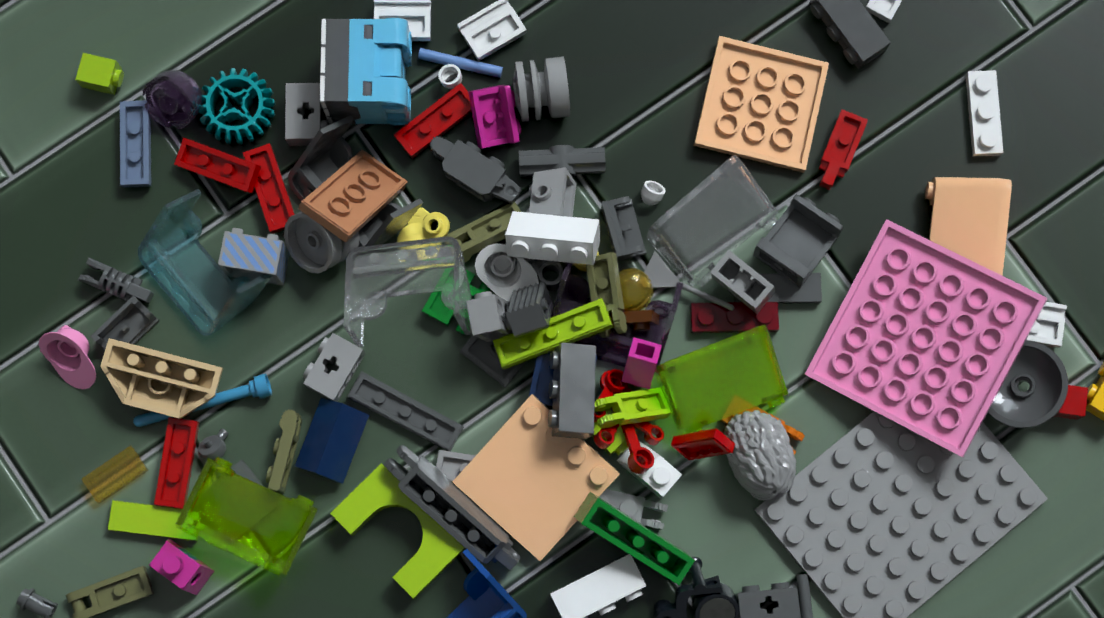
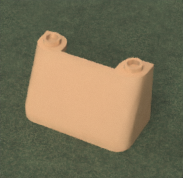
(971, 217)

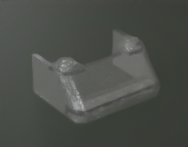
(404, 270)

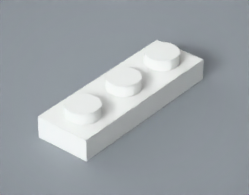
(984, 113)

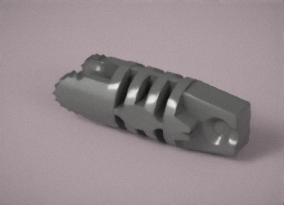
(116, 282)

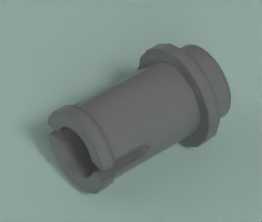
(35, 603)

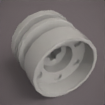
(542, 89)

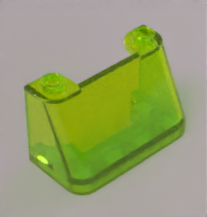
(722, 380)
(246, 518)

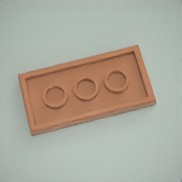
(353, 195)

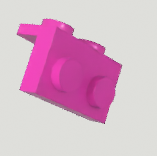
(494, 116)

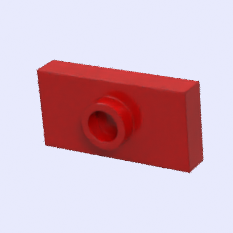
(703, 444)

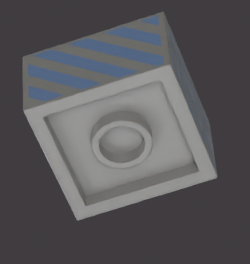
(253, 256)

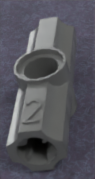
(560, 156)

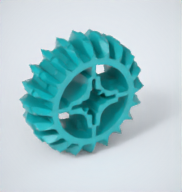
(243, 98)

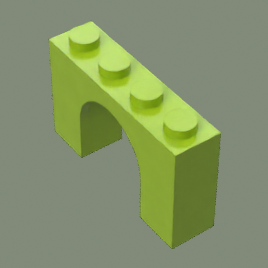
(382, 491)

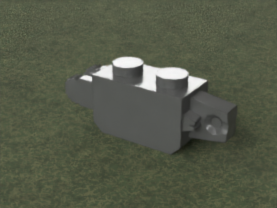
(474, 171)

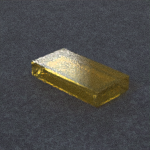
(114, 474)

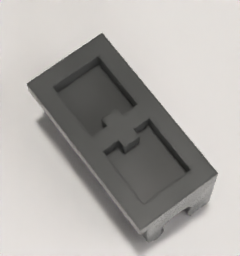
(623, 228)
(126, 324)

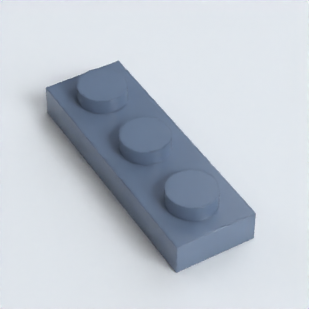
(135, 144)

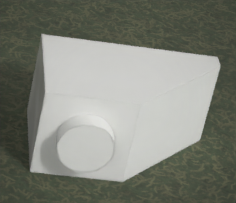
(658, 478)

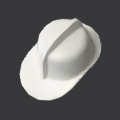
(502, 272)

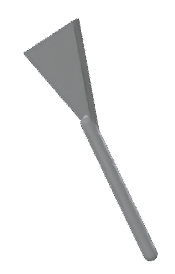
(663, 277)

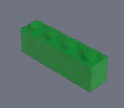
(634, 538)

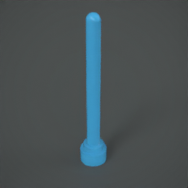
(258, 387)

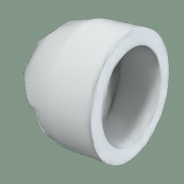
(447, 74)
(652, 192)

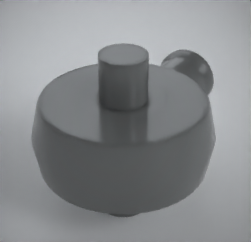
(213, 446)

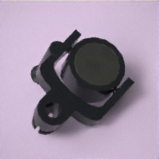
(709, 600)

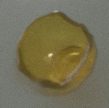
(635, 288)

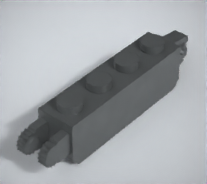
(452, 509)

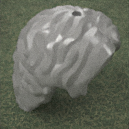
(761, 455)

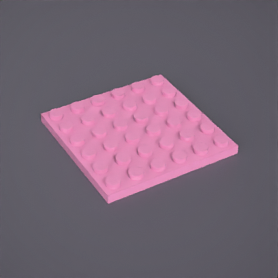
(926, 337)

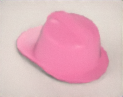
(68, 354)

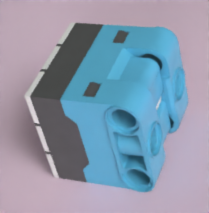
(366, 70)

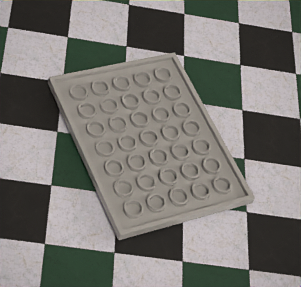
(896, 515)

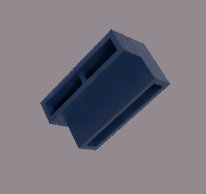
(332, 440)

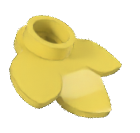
(420, 226)

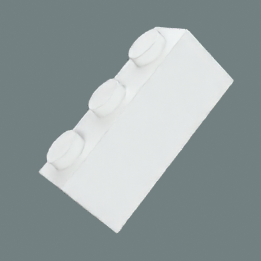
(553, 238)
(600, 590)

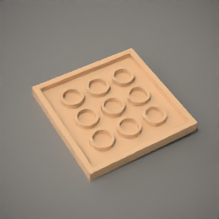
(761, 104)
(533, 479)

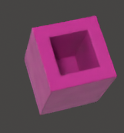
(641, 363)

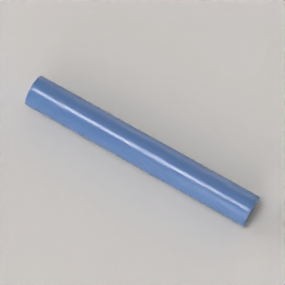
(461, 63)

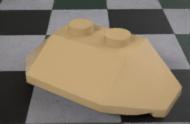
(159, 379)

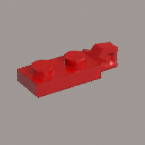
(841, 147)

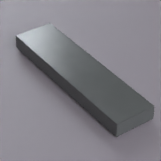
(405, 411)

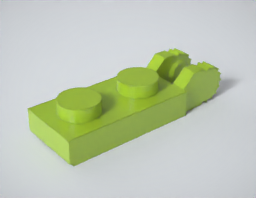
(633, 407)

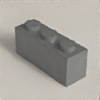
(853, 29)
(572, 390)

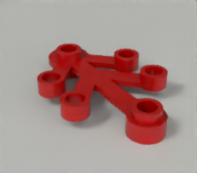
(640, 458)

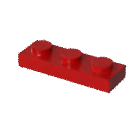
(435, 121)
(217, 165)
(270, 188)
(176, 463)

